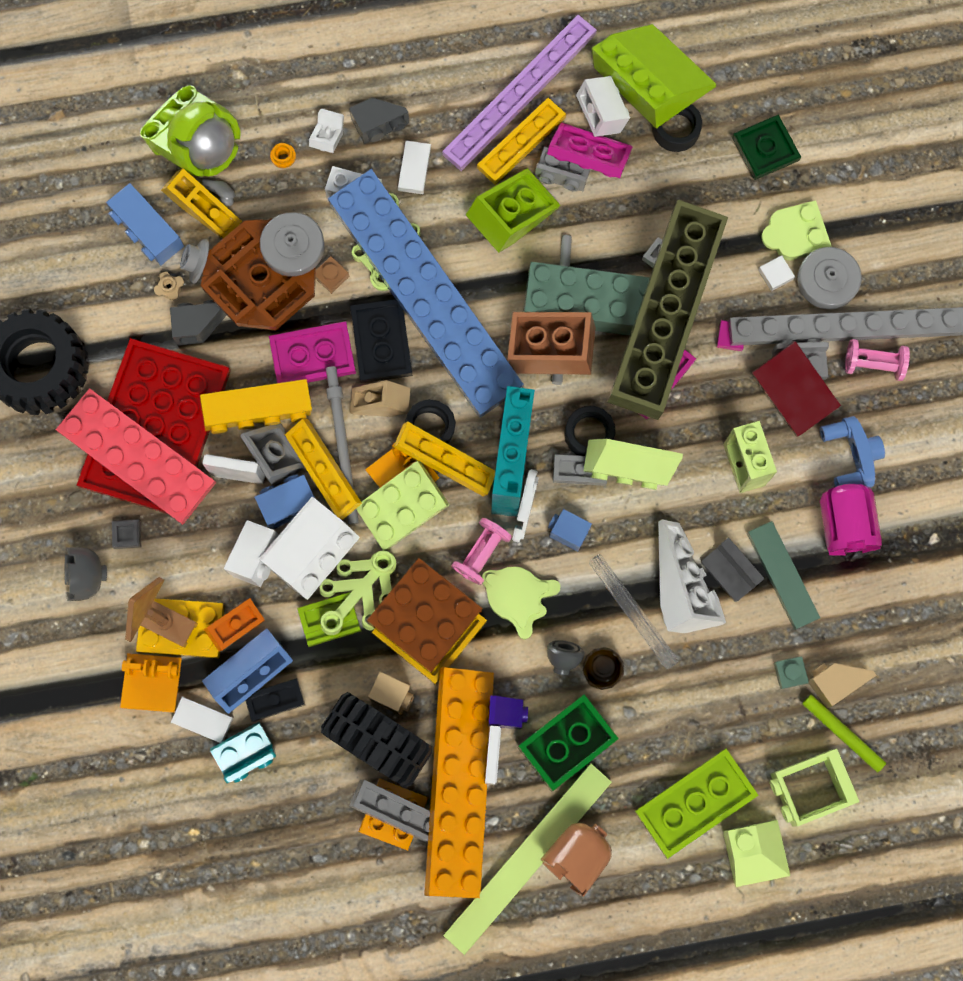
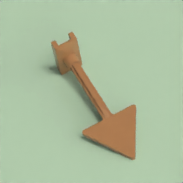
(155, 617)

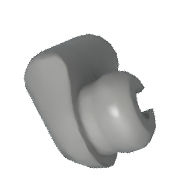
(222, 189)

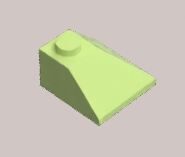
(756, 853)

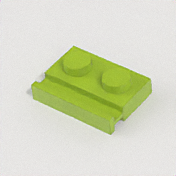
(311, 620)

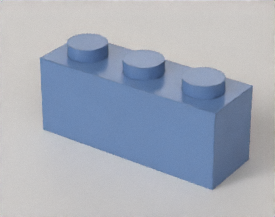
(144, 225)
(247, 671)

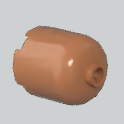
(579, 856)

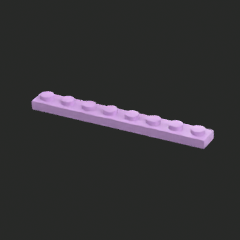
(519, 92)

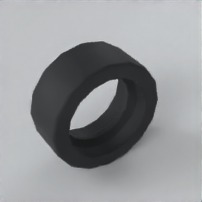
(681, 144)
(438, 408)
(585, 412)

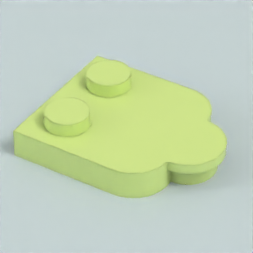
(796, 231)

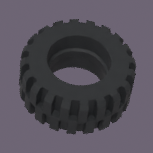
(63, 378)
(376, 739)

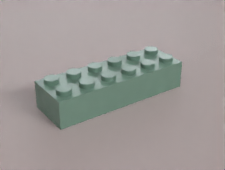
(607, 295)

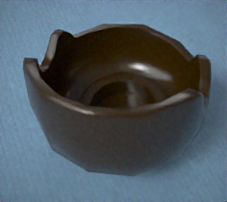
(603, 668)

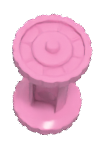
(877, 360)
(481, 551)

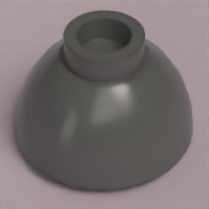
(564, 656)

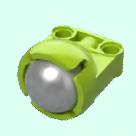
(193, 133)

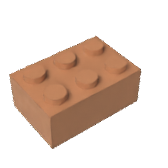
(552, 343)

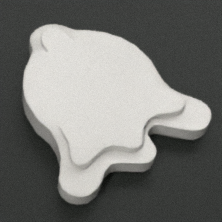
(526, 505)

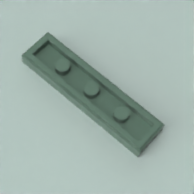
(783, 575)

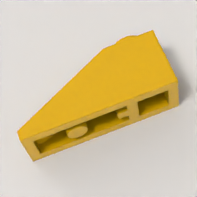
(200, 203)

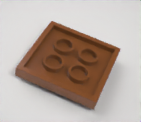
(424, 615)

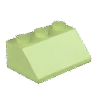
(630, 463)

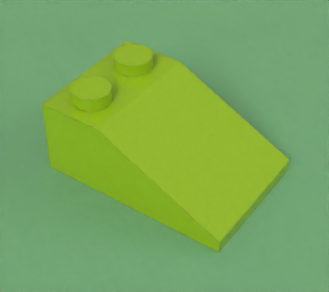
(511, 209)

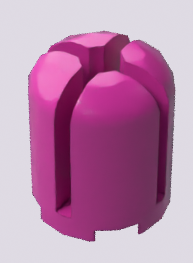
(850, 519)

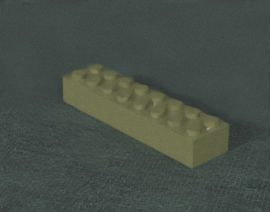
(668, 310)

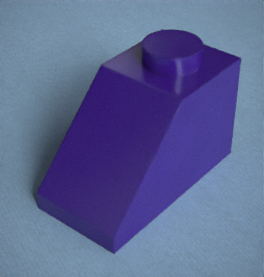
(507, 712)

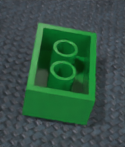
(567, 743)

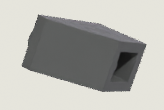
(377, 118)
(195, 322)

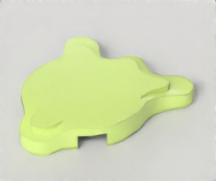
(517, 596)

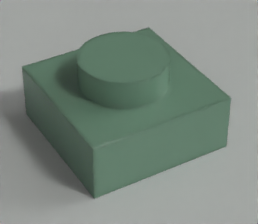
(791, 672)

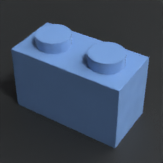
(283, 502)

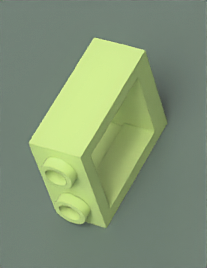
(750, 448)
(838, 776)

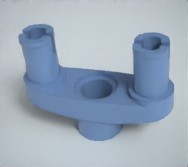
(863, 450)

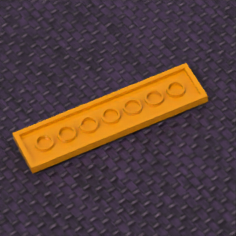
(459, 784)

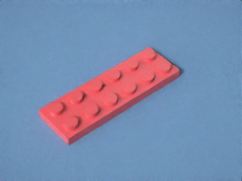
(136, 456)

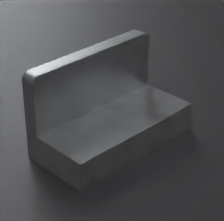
(732, 570)

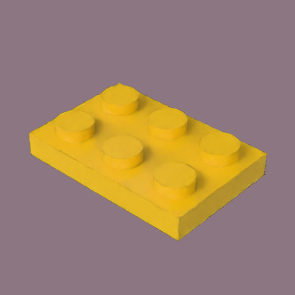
(198, 642)

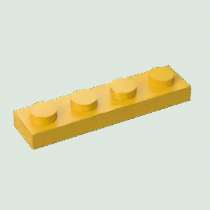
(521, 141)
(445, 459)
(323, 469)

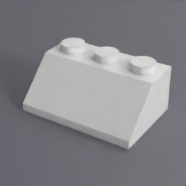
(309, 548)

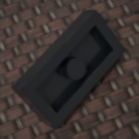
(275, 700)

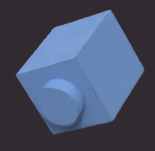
(569, 529)

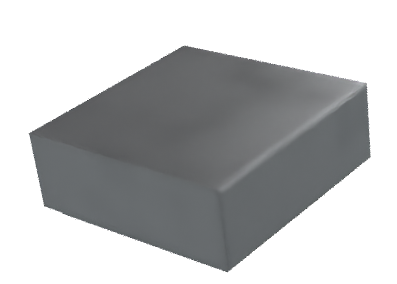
(126, 534)

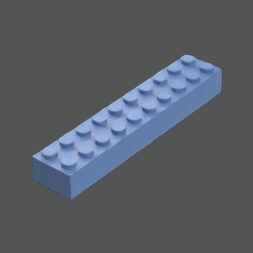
(425, 292)

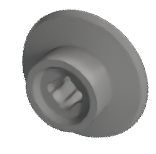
(194, 259)

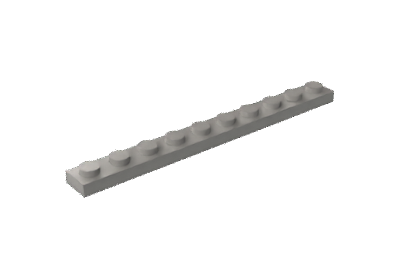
(846, 326)

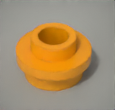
(279, 149)

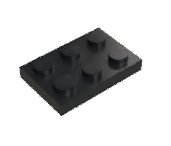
(381, 341)

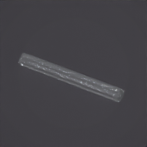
(633, 611)

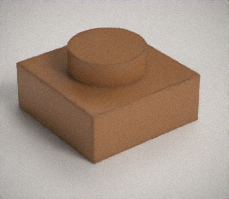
(331, 274)

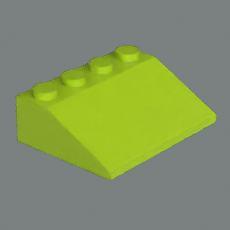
(651, 72)

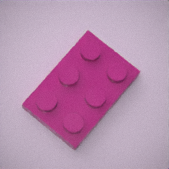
(589, 151)
(310, 351)

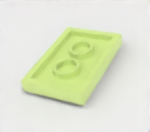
(402, 505)

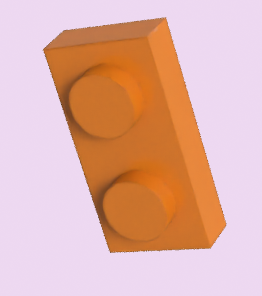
(234, 624)

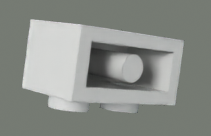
(603, 106)
(245, 556)

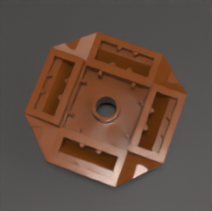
(232, 283)

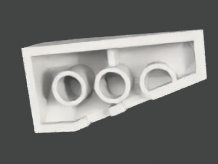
(683, 592)

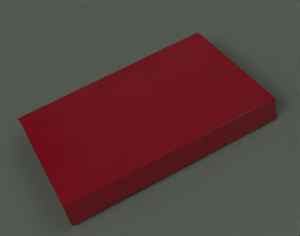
(795, 389)

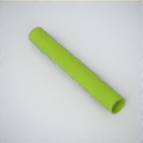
(844, 733)

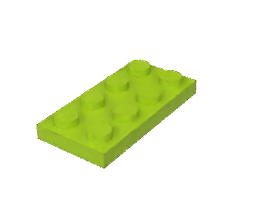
(696, 803)

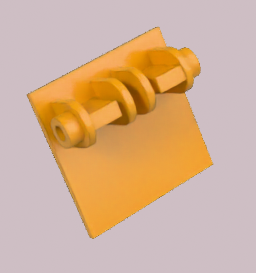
(393, 464)
(150, 682)
(385, 832)

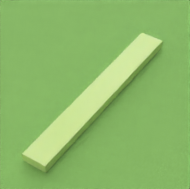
(526, 859)

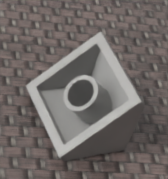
(273, 453)

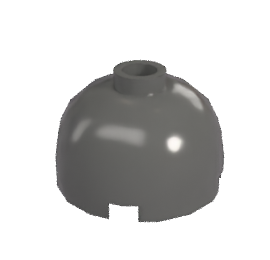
(83, 573)

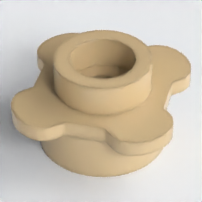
(173, 292)

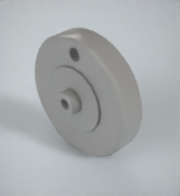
(292, 244)
(829, 278)

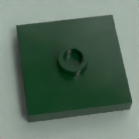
(766, 147)

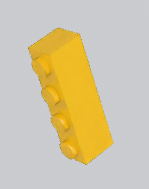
(255, 405)

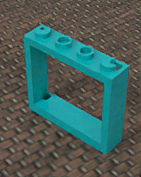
(512, 451)

